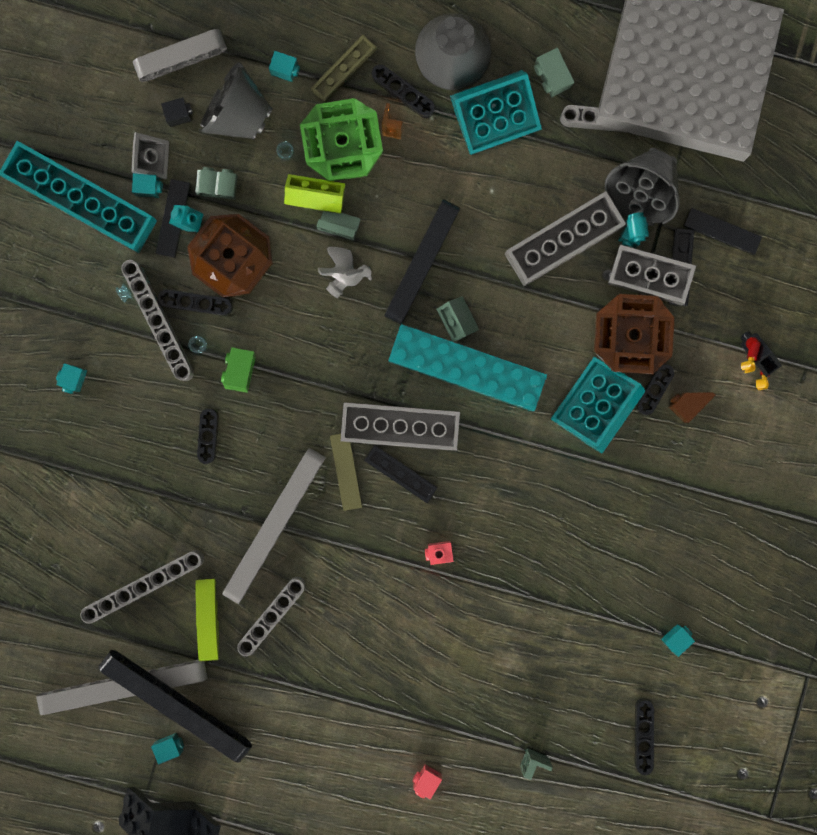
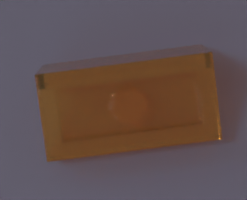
(391, 127)

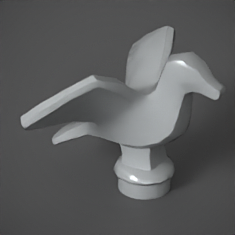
(343, 271)

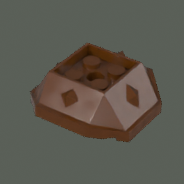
(241, 272)
(654, 334)

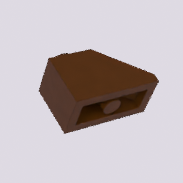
(688, 405)

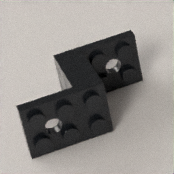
(164, 818)

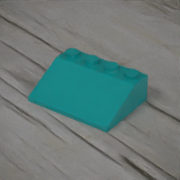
(496, 112)
(598, 404)

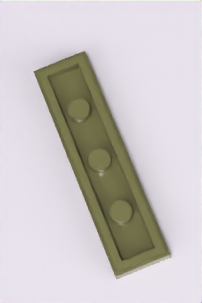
(343, 68)
(346, 473)

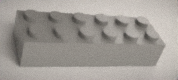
(565, 238)
(400, 426)

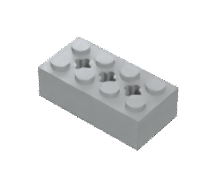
(662, 268)

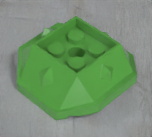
(336, 120)

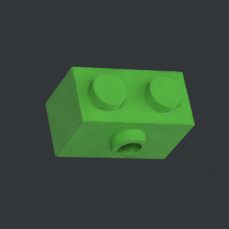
(239, 370)

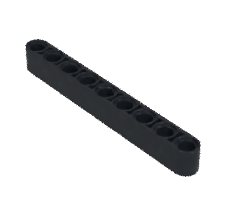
(175, 706)

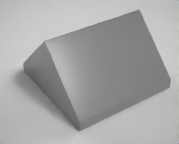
(150, 155)

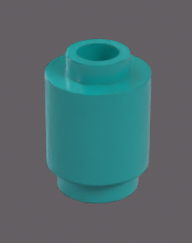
(637, 227)

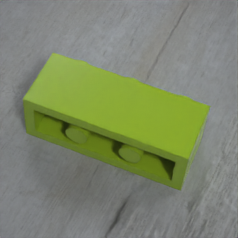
(314, 193)

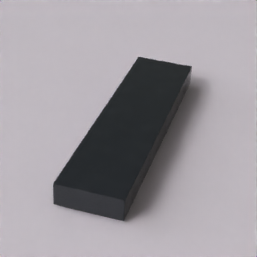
(722, 231)
(170, 234)
(682, 251)
(401, 474)

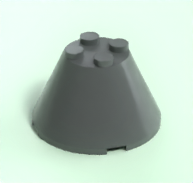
(453, 51)
(237, 108)
(646, 186)

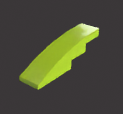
(207, 620)

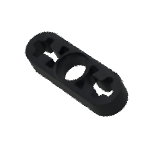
(652, 404)
(203, 421)

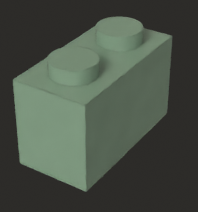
(553, 72)

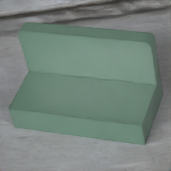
(339, 224)
(457, 319)
(531, 761)

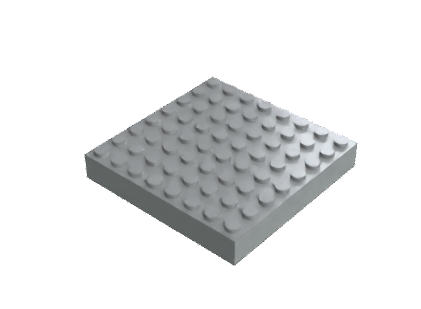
(691, 72)

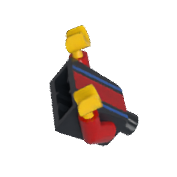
(761, 355)

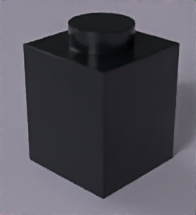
(177, 112)

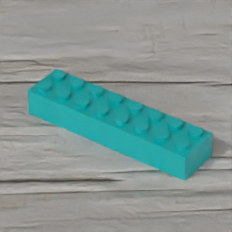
(77, 197)
(467, 368)

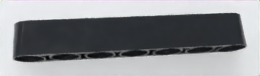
(422, 262)

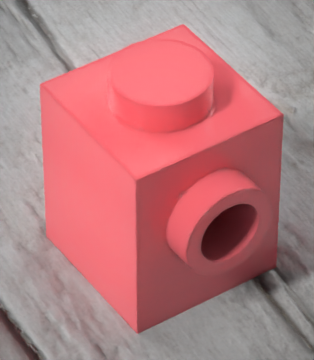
(439, 553)
(426, 782)

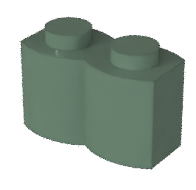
(216, 184)

